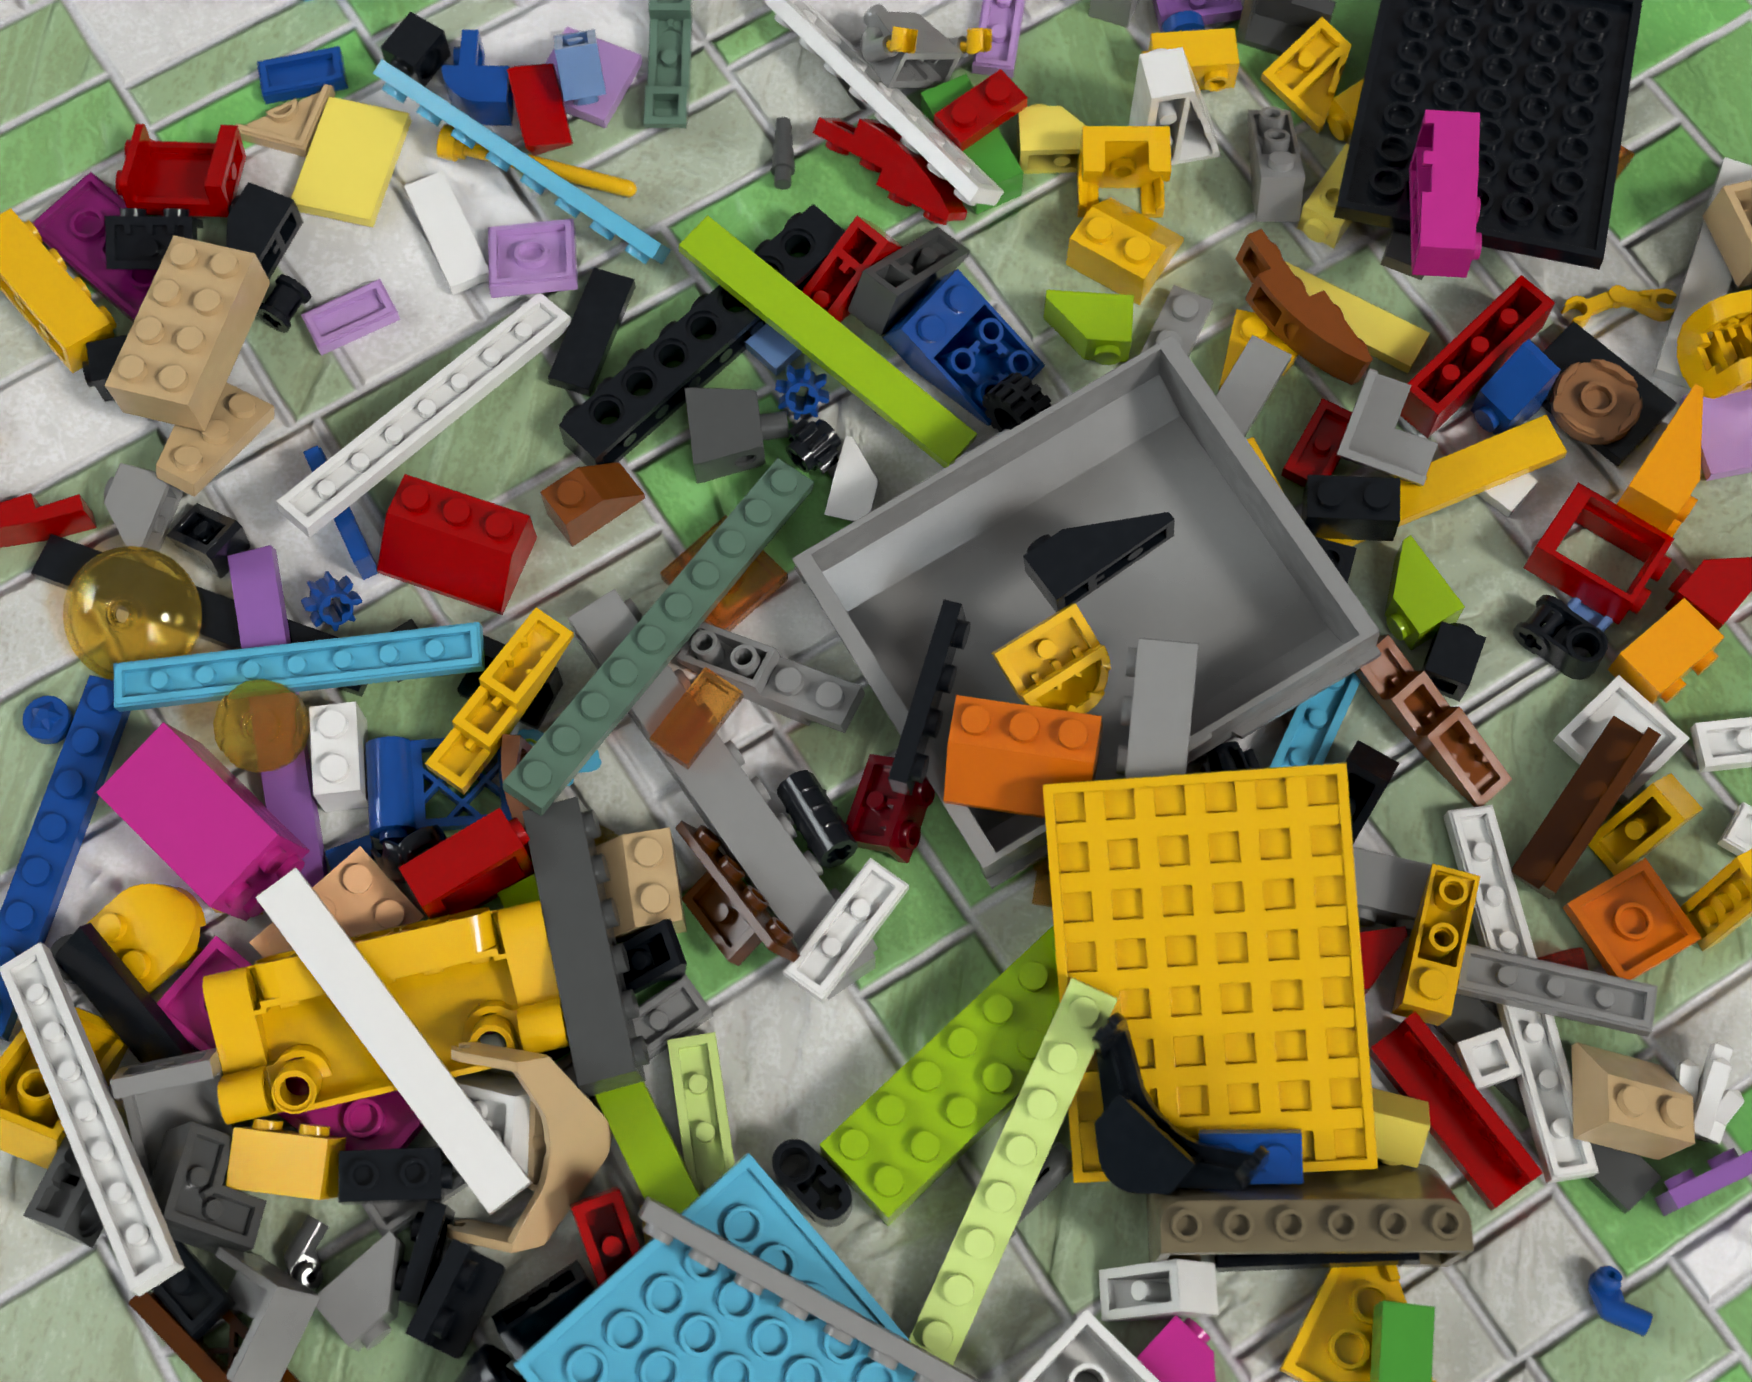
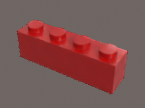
(1475, 355)

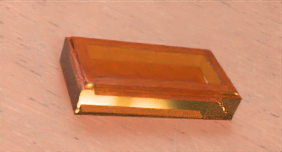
(696, 718)

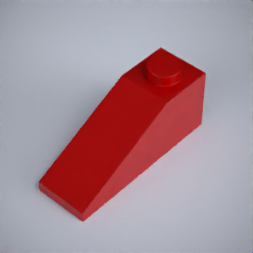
(840, 272)

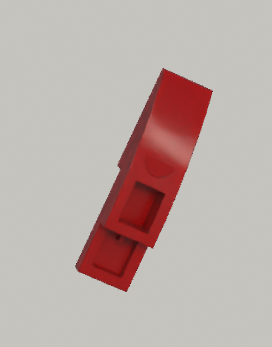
(900, 169)

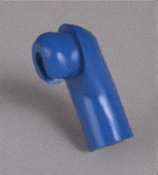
(1610, 1303)

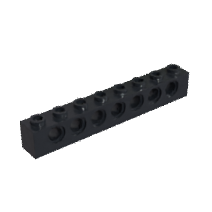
(701, 359)

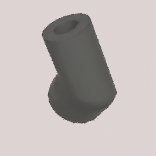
(301, 1253)

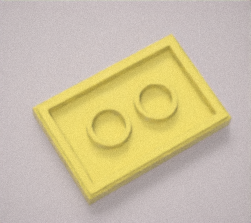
(351, 161)

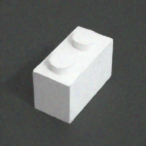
(338, 756)

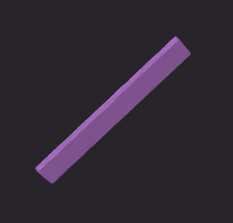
(265, 623)

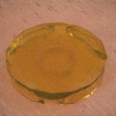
(261, 726)

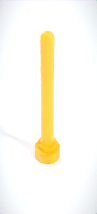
(452, 149)

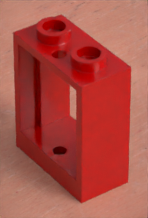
(1616, 527)
(470, 866)

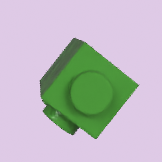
(1402, 1342)

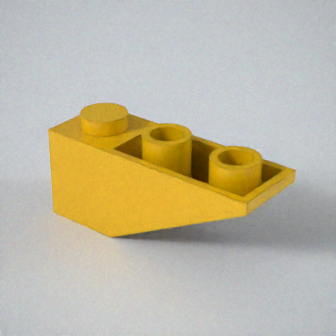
(1436, 946)

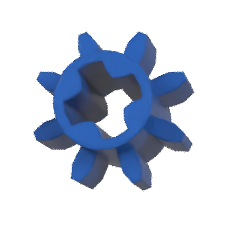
(802, 404)
(320, 601)

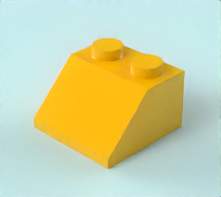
(1121, 248)

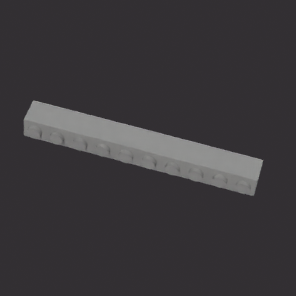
(724, 794)

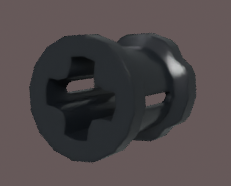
(283, 303)

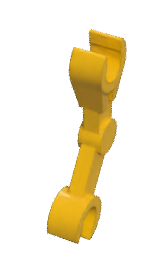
(1618, 296)

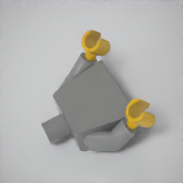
(913, 52)

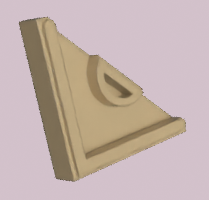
(289, 125)

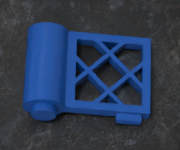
(398, 795)

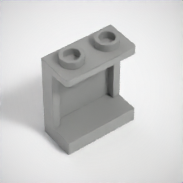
(167, 1095)

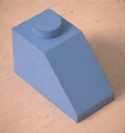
(579, 67)

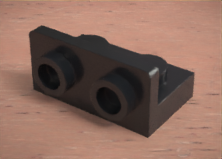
(142, 240)
(456, 1300)

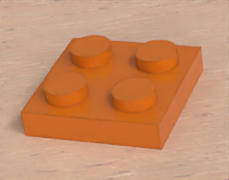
(1632, 922)

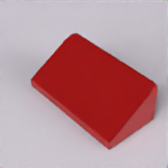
(540, 107)

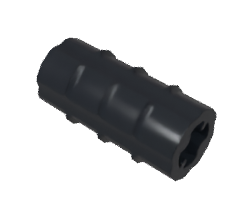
(817, 819)

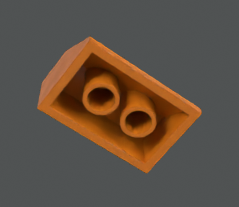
(1008, 751)

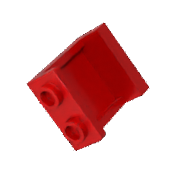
(182, 173)

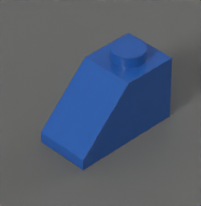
(1515, 390)

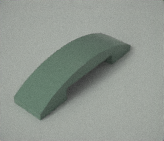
(669, 64)

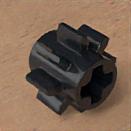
(813, 445)
(1229, 757)

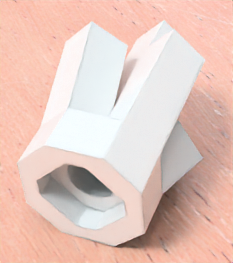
(1711, 1102)

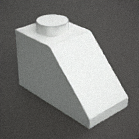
(1158, 1291)

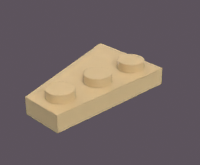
(196, 457)

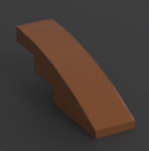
(1432, 726)

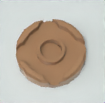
(1596, 402)

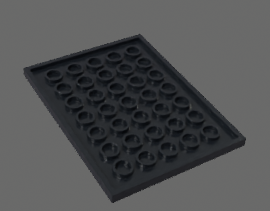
(1549, 107)

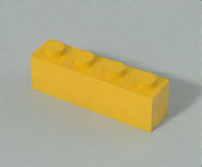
(47, 295)

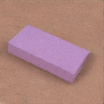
(350, 317)

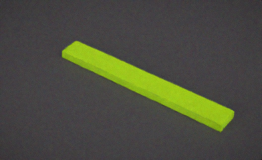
(827, 342)
(633, 1117)

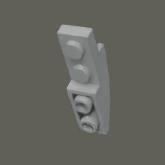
(771, 679)

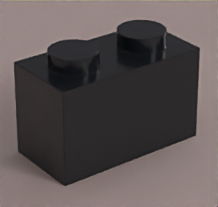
(1351, 507)

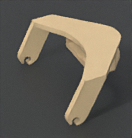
(565, 1147)

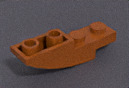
(1305, 323)

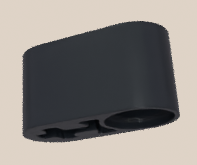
(829, 1182)

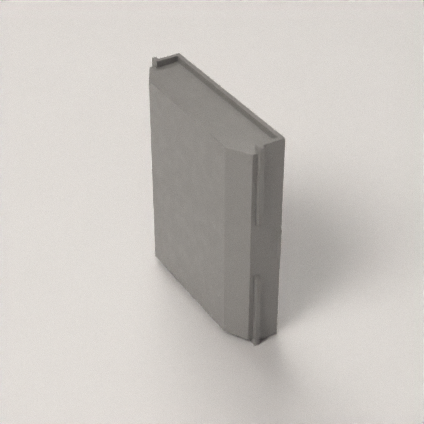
(1126, 446)

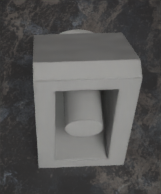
(141, 506)
(364, 1295)

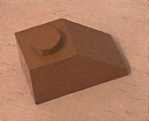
(590, 499)

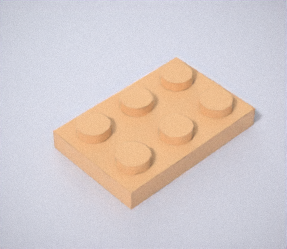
(358, 899)

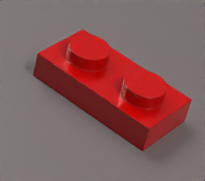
(980, 110)
(1318, 444)

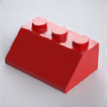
(455, 544)

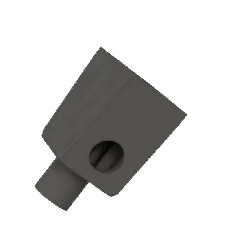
(729, 431)

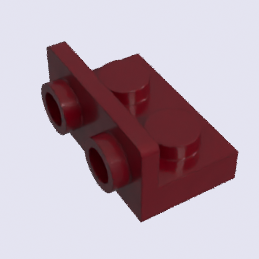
(887, 818)

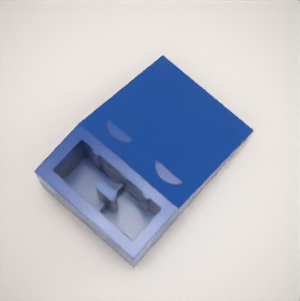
(960, 343)

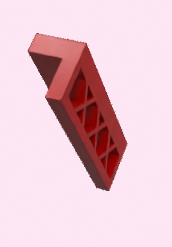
(1458, 1112)

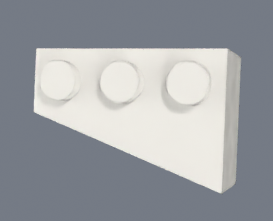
(1171, 97)

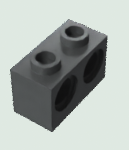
(64, 1201)

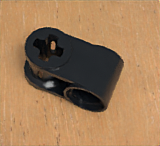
(1559, 636)

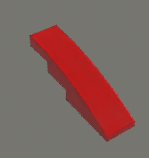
(28, 522)

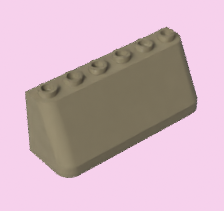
(1329, 1213)

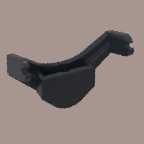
(1140, 1145)

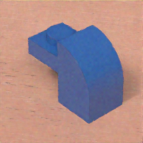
(478, 89)

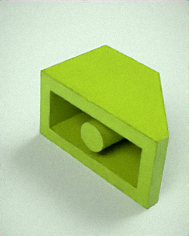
(1092, 323)
(1418, 597)

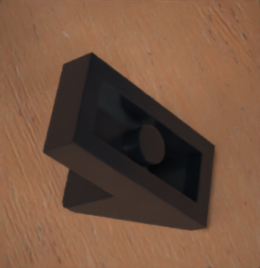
(210, 537)
(654, 957)

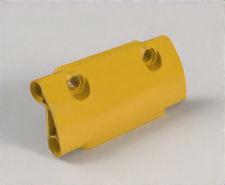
(432, 970)

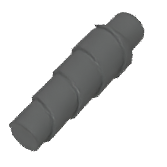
(783, 154)

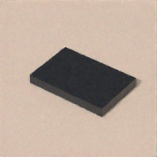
(1578, 345)

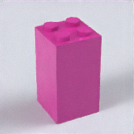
(202, 822)

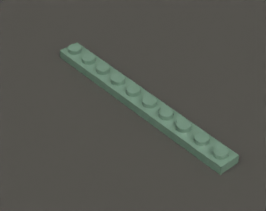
(657, 638)

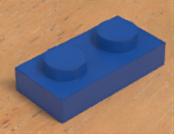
(1284, 1145)

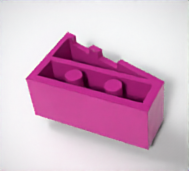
(1445, 194)

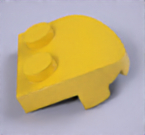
(1057, 663)
(152, 930)

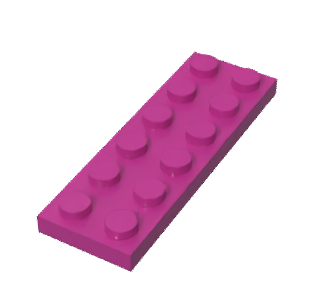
(367, 1123)

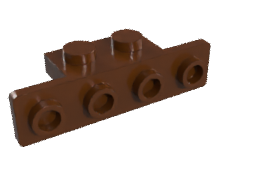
(727, 907)

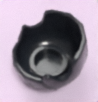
(395, 855)

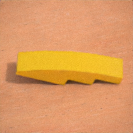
(500, 700)

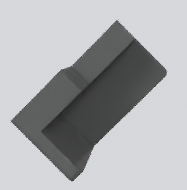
(1279, 23)
(192, 1191)

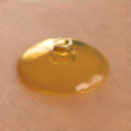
(160, 605)

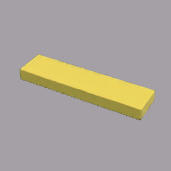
(1382, 332)

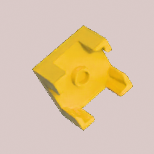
(1124, 160)

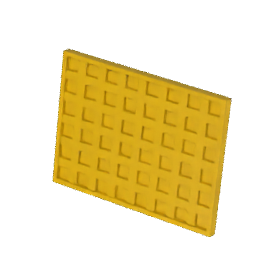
(1231, 950)

